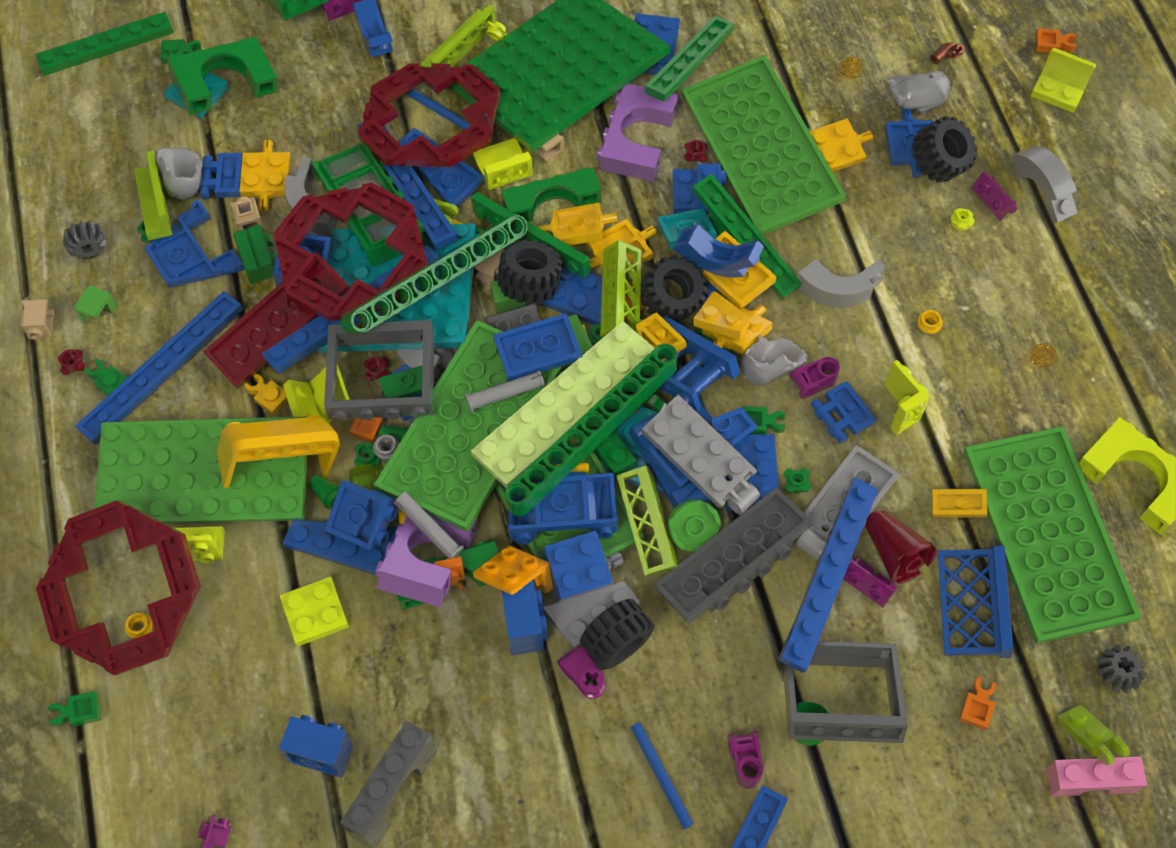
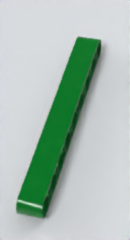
(426, 277)
(587, 438)

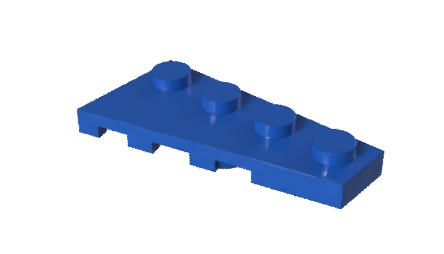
(452, 183)
(731, 426)
(313, 540)

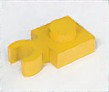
(268, 396)

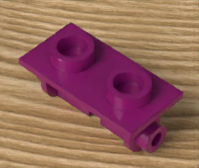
(338, 8)
(993, 196)
(874, 587)
(214, 833)

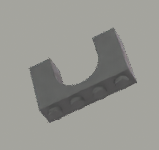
(367, 815)

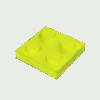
(314, 611)

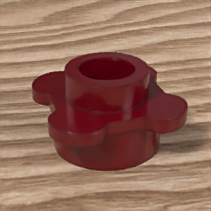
(695, 146)
(69, 356)
(373, 363)

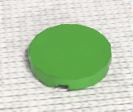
(693, 524)

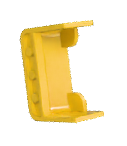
(276, 440)

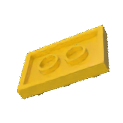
(741, 289)

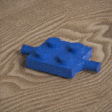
(900, 140)

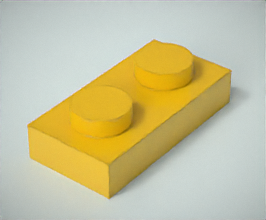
(959, 503)

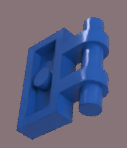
(227, 177)
(849, 408)

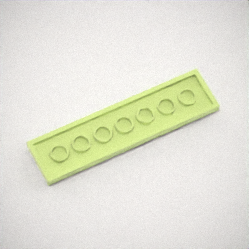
(560, 404)

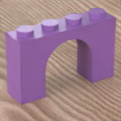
(620, 154)
(411, 577)

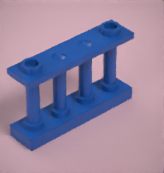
(704, 353)

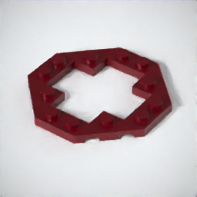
(420, 151)
(341, 205)
(166, 614)

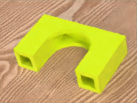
(1126, 443)

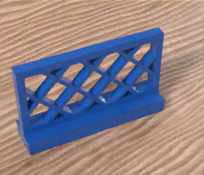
(999, 602)

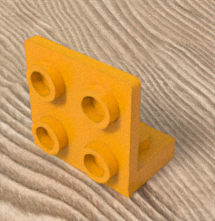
(513, 570)

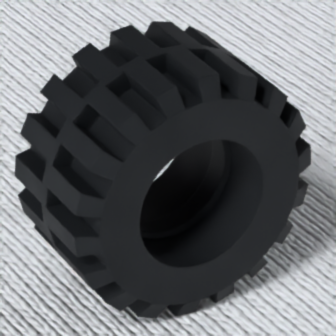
(944, 149)
(529, 271)
(685, 276)
(616, 633)

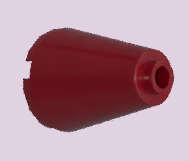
(899, 546)

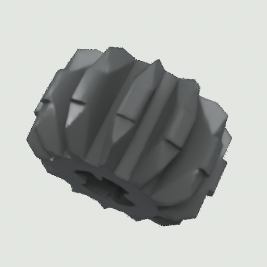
(84, 239)
(1121, 668)

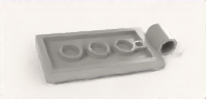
(702, 455)
(828, 502)

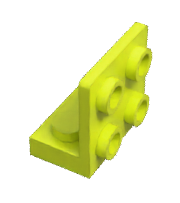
(1063, 80)
(503, 163)
(910, 395)
(309, 398)
(205, 542)

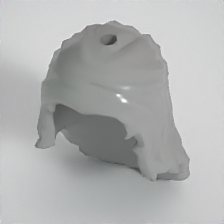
(920, 90)
(180, 171)
(771, 359)

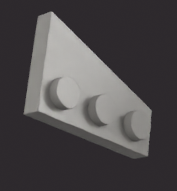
(576, 613)

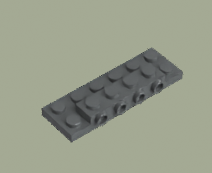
(734, 557)

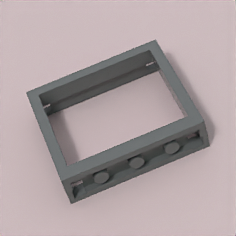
(387, 407)
(850, 726)

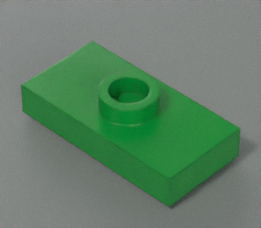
(403, 384)

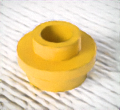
(930, 316)
(134, 620)

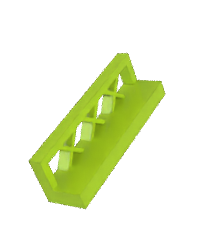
(462, 40)
(153, 199)
(616, 286)
(657, 517)

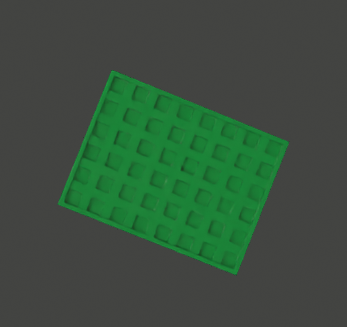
(563, 66)

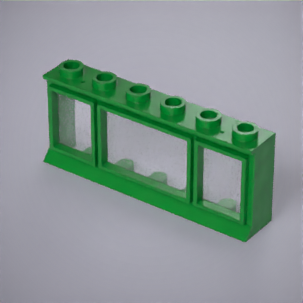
(351, 170)

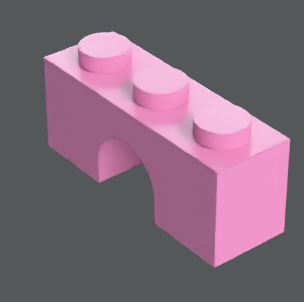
(1085, 775)

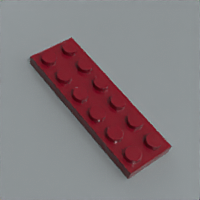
(271, 320)

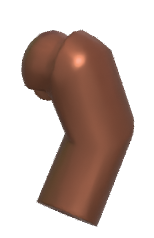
(947, 50)

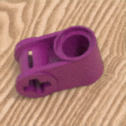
(811, 378)
(580, 669)
(746, 753)

